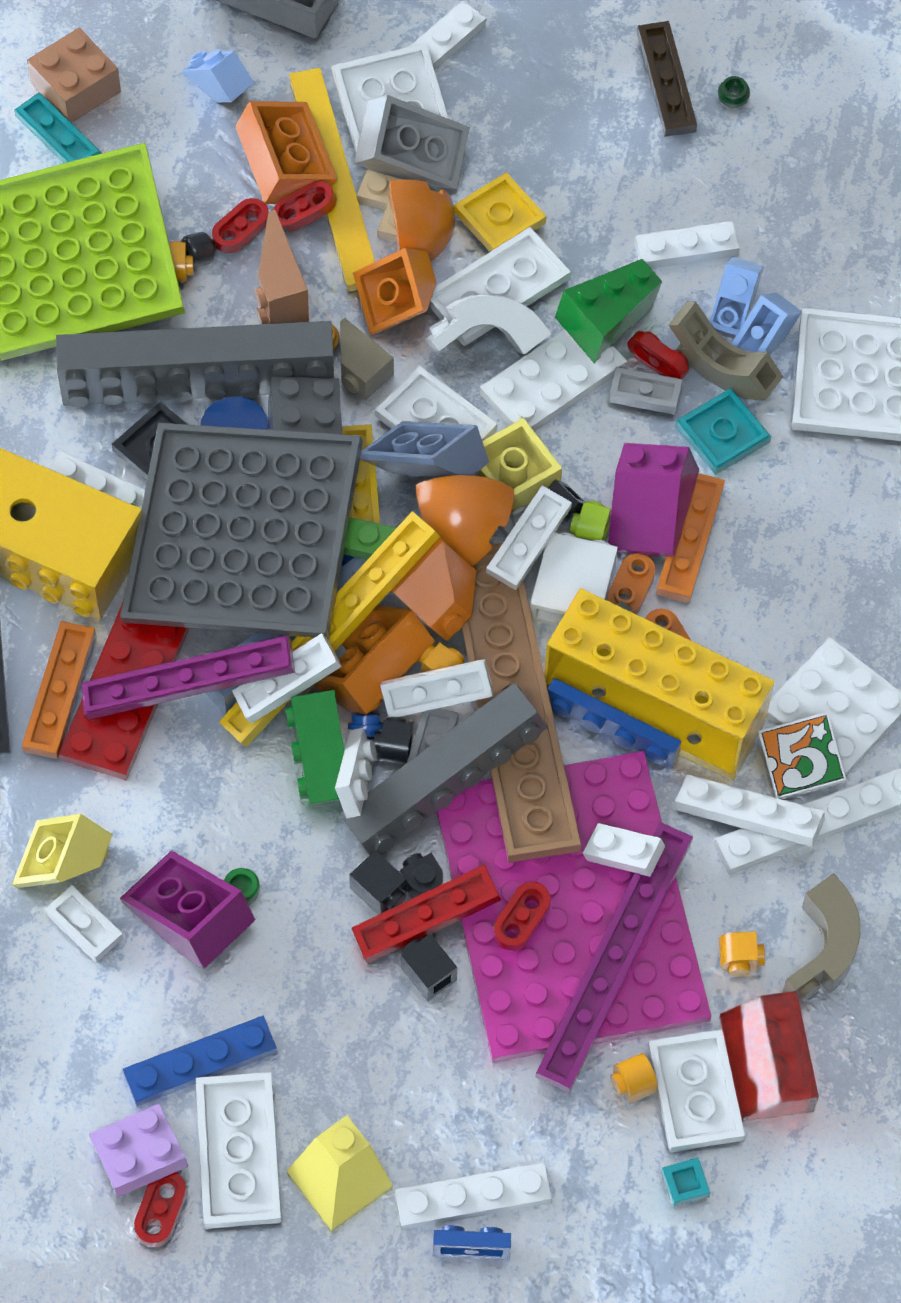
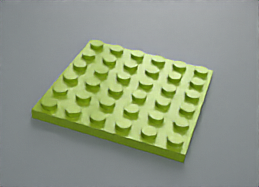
(83, 251)

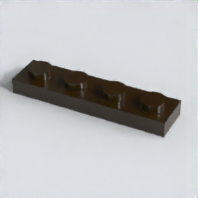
(666, 78)

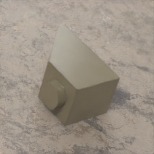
(363, 362)

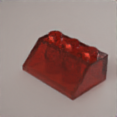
(769, 1057)

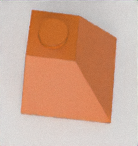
(395, 288)
(439, 589)

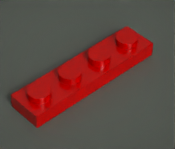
(426, 913)

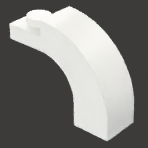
(514, 319)

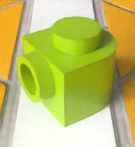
(592, 522)

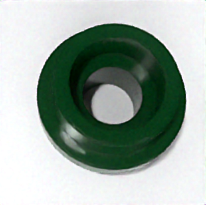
(734, 85)

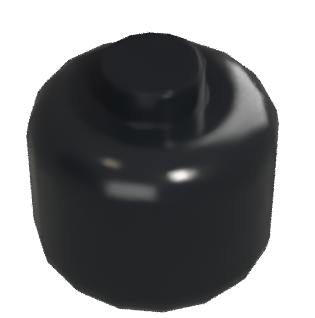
(200, 247)

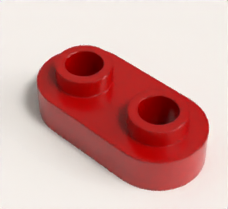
(304, 205)
(237, 226)
(657, 356)
(520, 917)
(160, 1210)

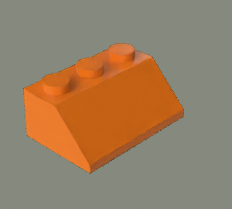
(283, 148)
(376, 652)

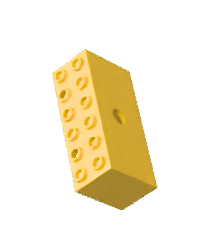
(74, 544)
(661, 680)

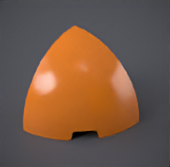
(421, 216)
(465, 511)

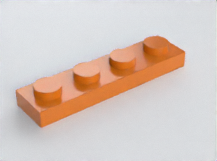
(681, 571)
(58, 690)

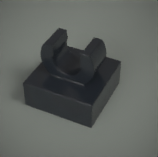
(568, 493)

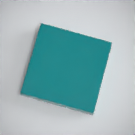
(723, 431)

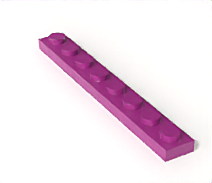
(611, 964)

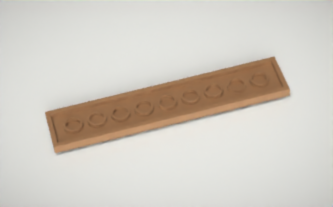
(532, 784)

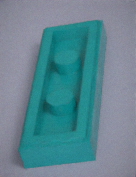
(54, 130)

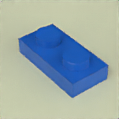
(456, 1242)

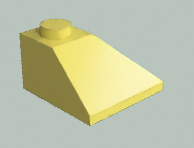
(62, 850)
(339, 1174)

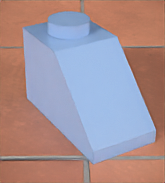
(767, 324)

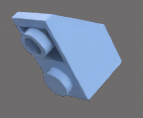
(218, 74)
(735, 295)

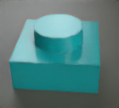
(685, 1182)

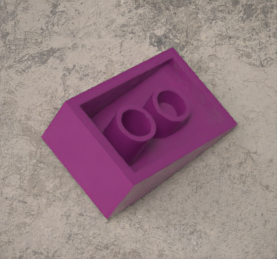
(651, 498)
(189, 908)

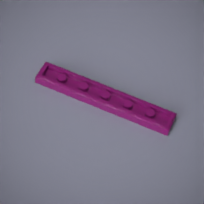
(188, 677)

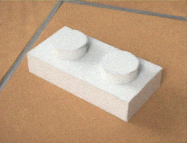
(624, 849)
(84, 923)

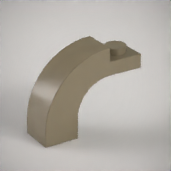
(718, 361)
(839, 922)

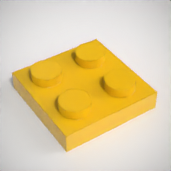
(499, 212)

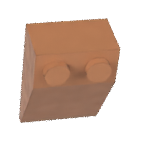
(281, 288)

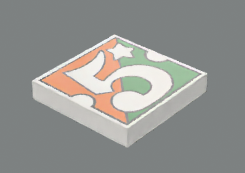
(802, 756)

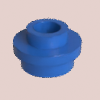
(369, 722)

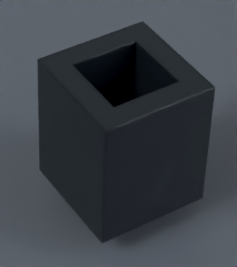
(378, 883)
(428, 966)

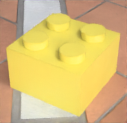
(520, 461)

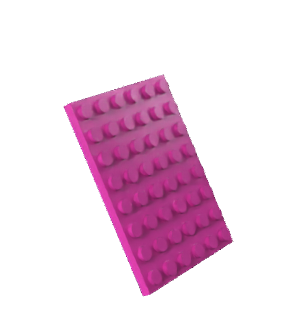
(530, 988)

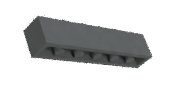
(446, 770)

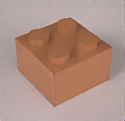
(74, 75)

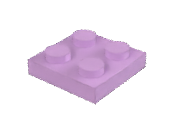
(138, 1150)

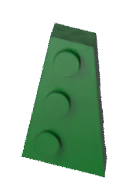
(607, 306)
(317, 745)

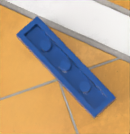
(620, 726)
(198, 1059)

